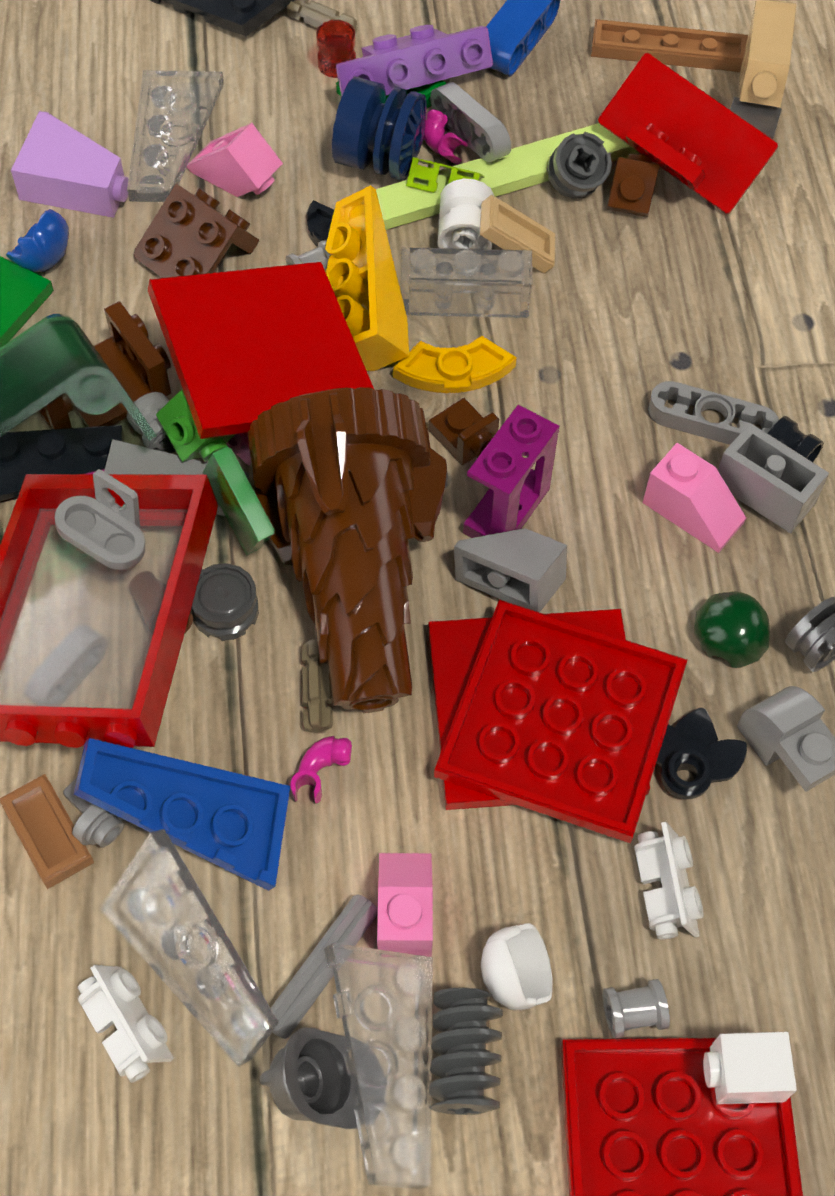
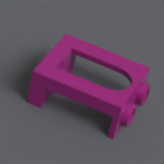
(510, 475)

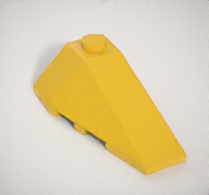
(366, 280)

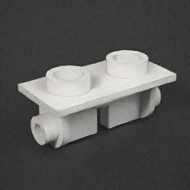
(676, 902)
(114, 999)

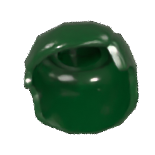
(733, 628)

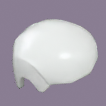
(517, 967)

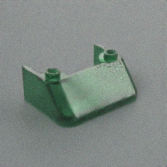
(54, 360)

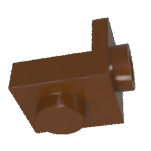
(633, 185)

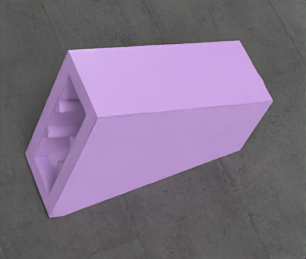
(68, 170)

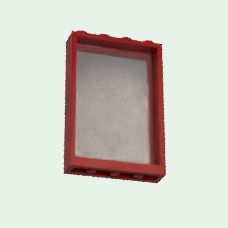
(88, 642)

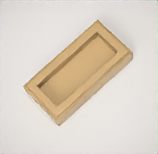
(516, 231)

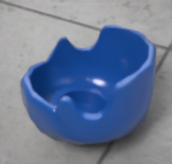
(42, 244)

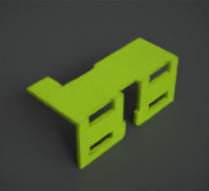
(431, 174)

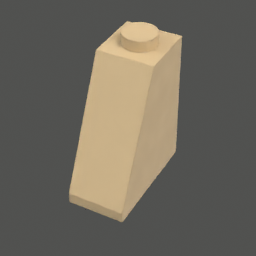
(767, 53)

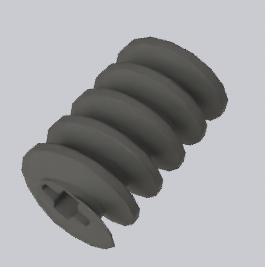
(463, 1052)

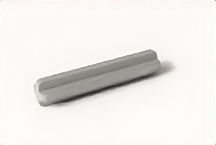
(314, 973)

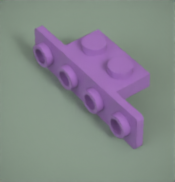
(419, 58)

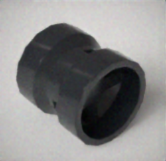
(788, 433)

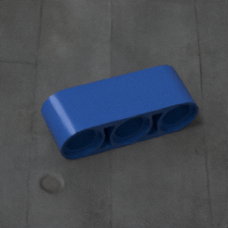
(517, 31)

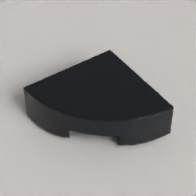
(319, 221)

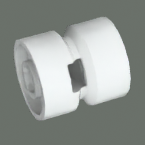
(462, 215)

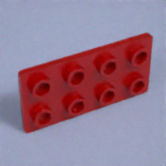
(687, 133)

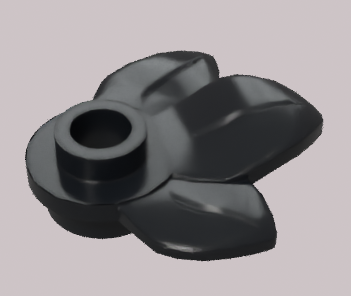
(696, 749)

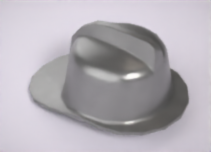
(312, 1079)

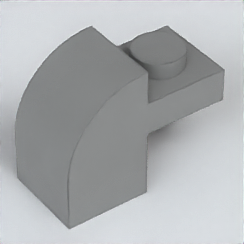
(792, 730)

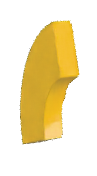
(454, 368)

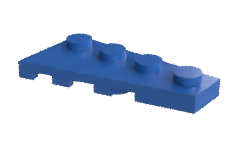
(203, 809)

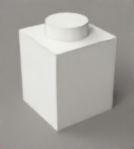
(750, 1068)

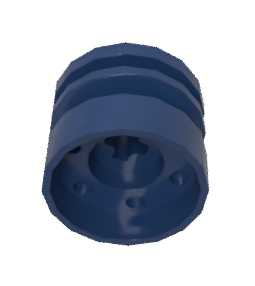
(378, 128)

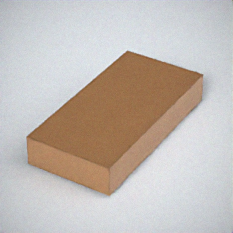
(46, 831)

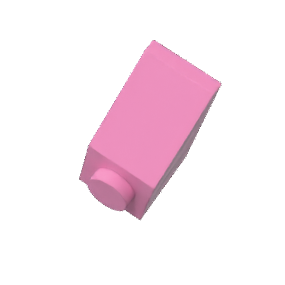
(237, 162)
(694, 497)
(405, 903)

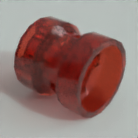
(335, 45)

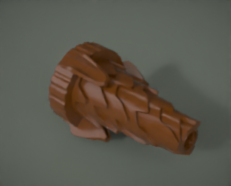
(345, 491)

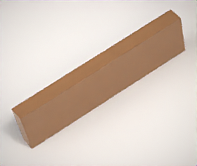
(669, 45)

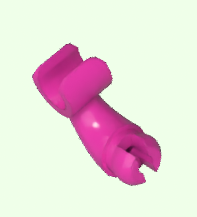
(436, 139)
(320, 755)

